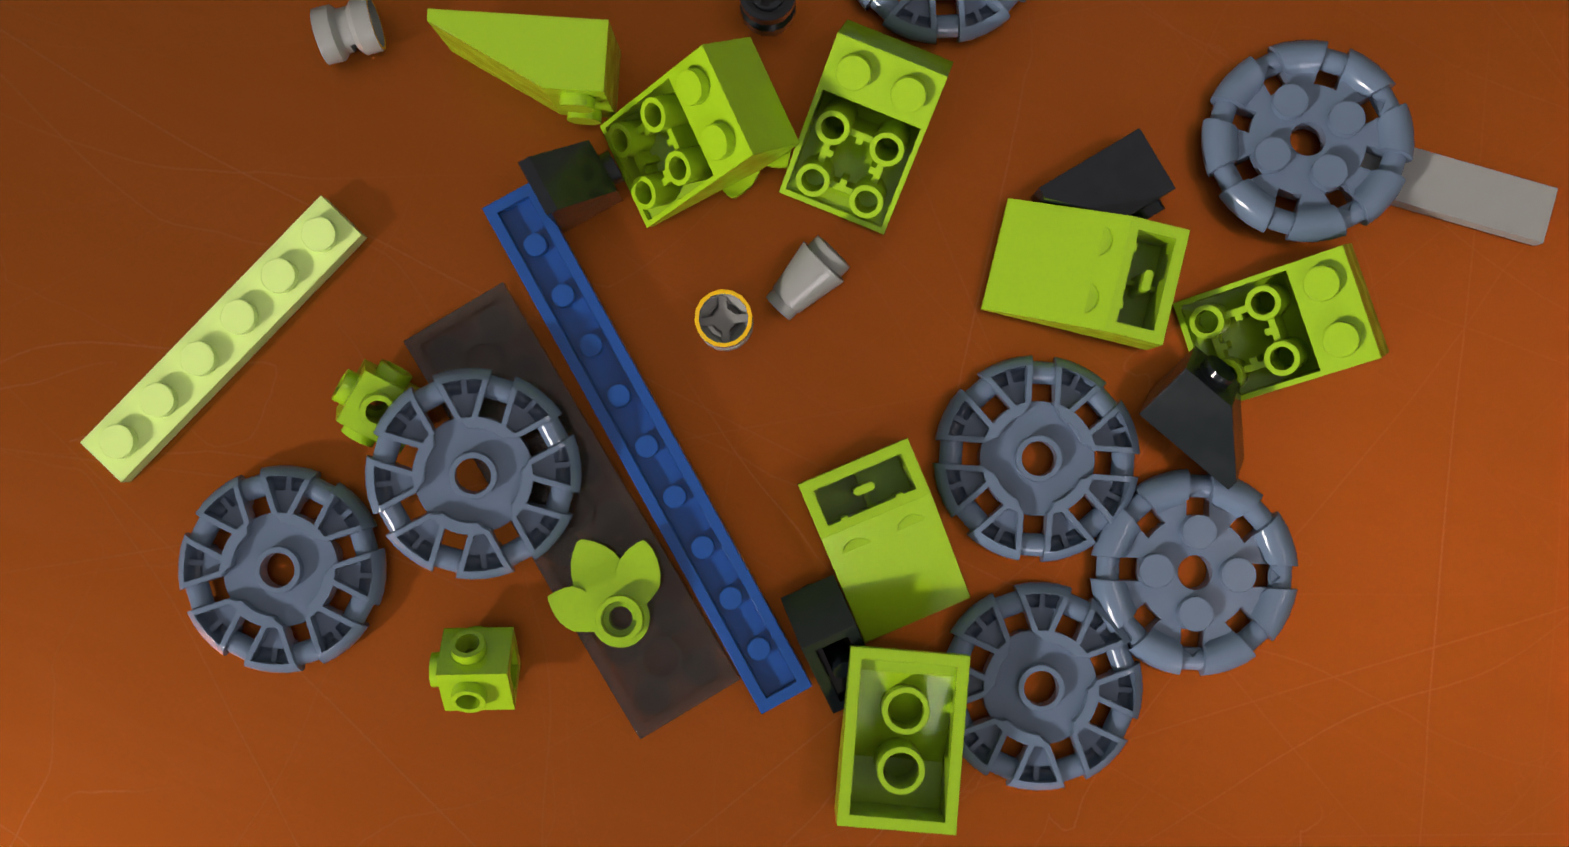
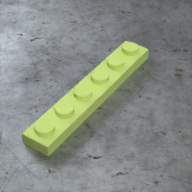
(223, 340)

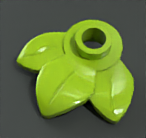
(608, 582)

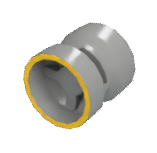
(347, 28)
(723, 311)

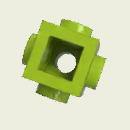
(359, 389)
(476, 669)

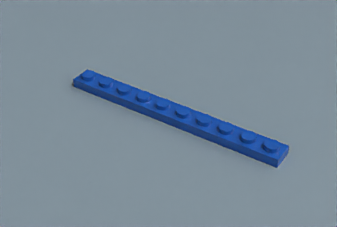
(648, 449)

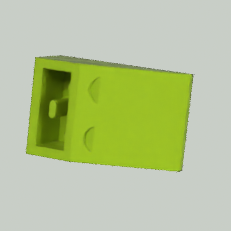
(865, 126)
(699, 129)
(1086, 271)
(1287, 322)
(885, 539)

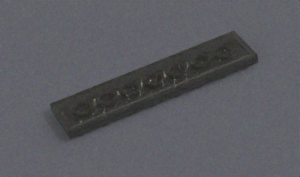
(680, 654)

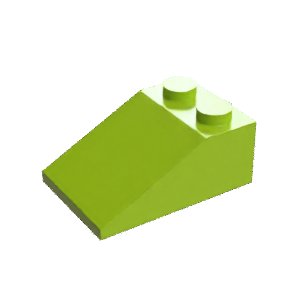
(553, 59)
(902, 740)

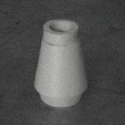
(808, 277)

